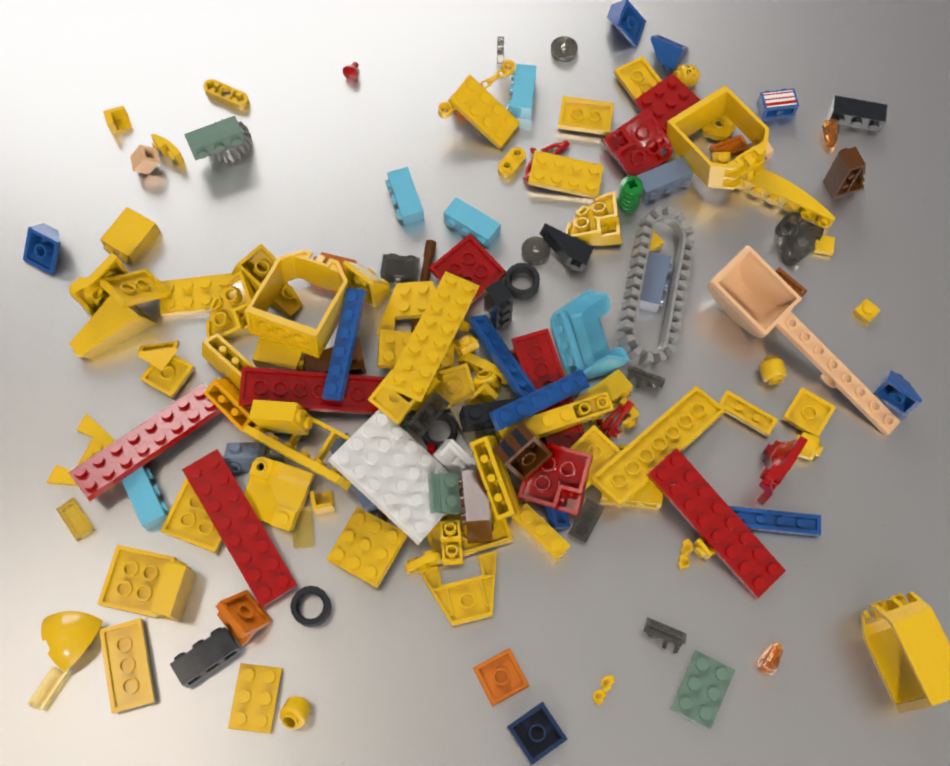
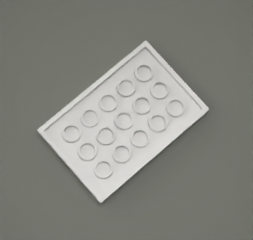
(391, 473)

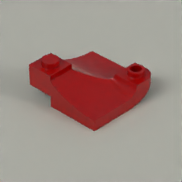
(638, 144)
(778, 461)
(559, 480)

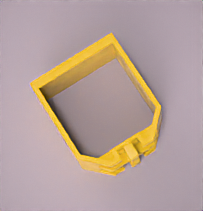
(704, 112)
(288, 332)
(908, 651)

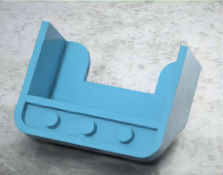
(582, 337)

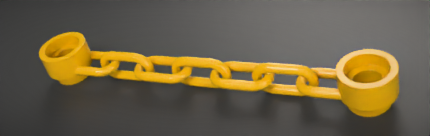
(507, 68)

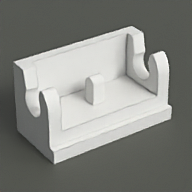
(454, 458)

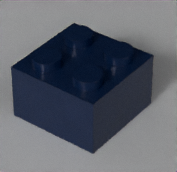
(536, 733)

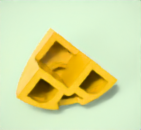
(69, 636)

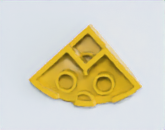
(598, 222)
(229, 308)

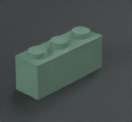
(215, 138)

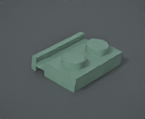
(444, 493)

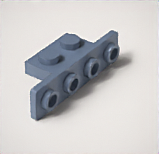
(241, 456)

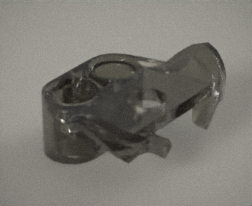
(789, 232)

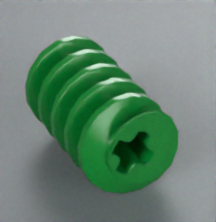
(629, 193)

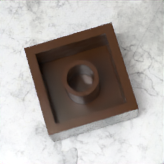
(522, 451)

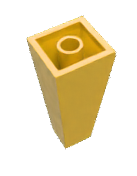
(109, 328)

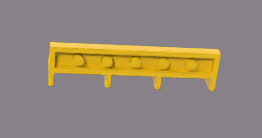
(303, 458)

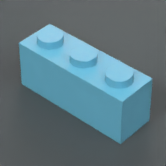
(522, 91)
(404, 196)
(471, 221)
(146, 498)

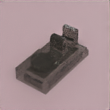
(653, 380)
(587, 520)
(659, 630)

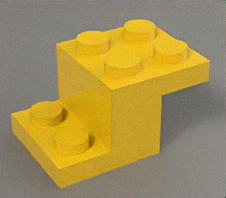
(397, 405)

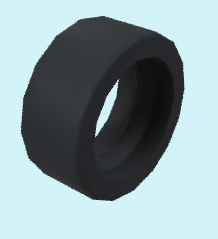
(526, 269)
(453, 426)
(308, 590)

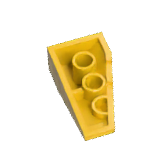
(256, 267)

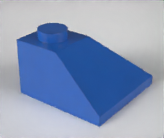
(627, 21)
(668, 52)
(42, 247)
(898, 393)

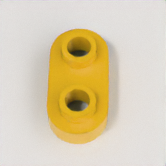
(513, 161)
(428, 559)

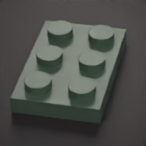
(702, 689)

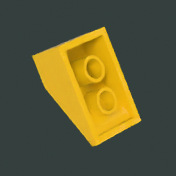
(361, 278)

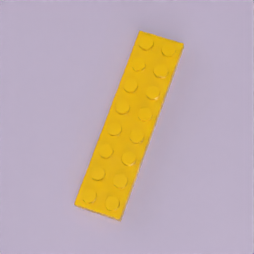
(432, 337)
(674, 429)

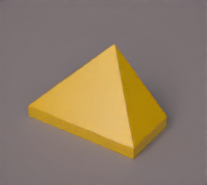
(159, 354)

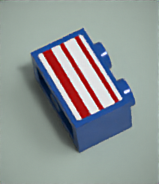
(777, 104)

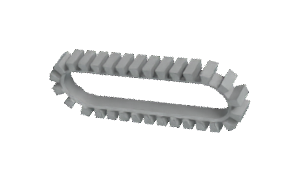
(676, 288)

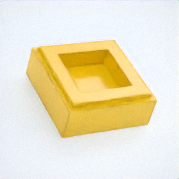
(824, 246)

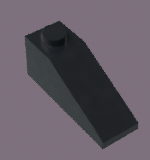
(569, 249)

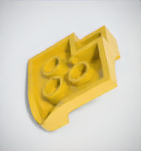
(89, 292)
(278, 492)

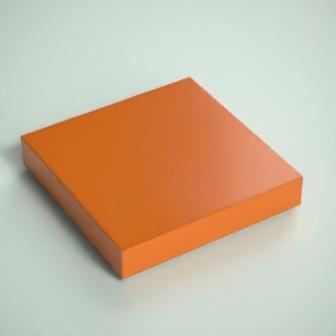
(501, 677)

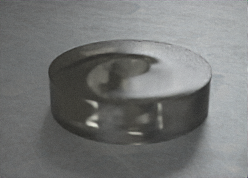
(564, 43)
(500, 49)
(534, 258)

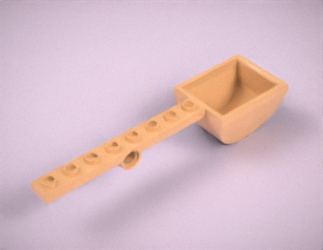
(761, 300)

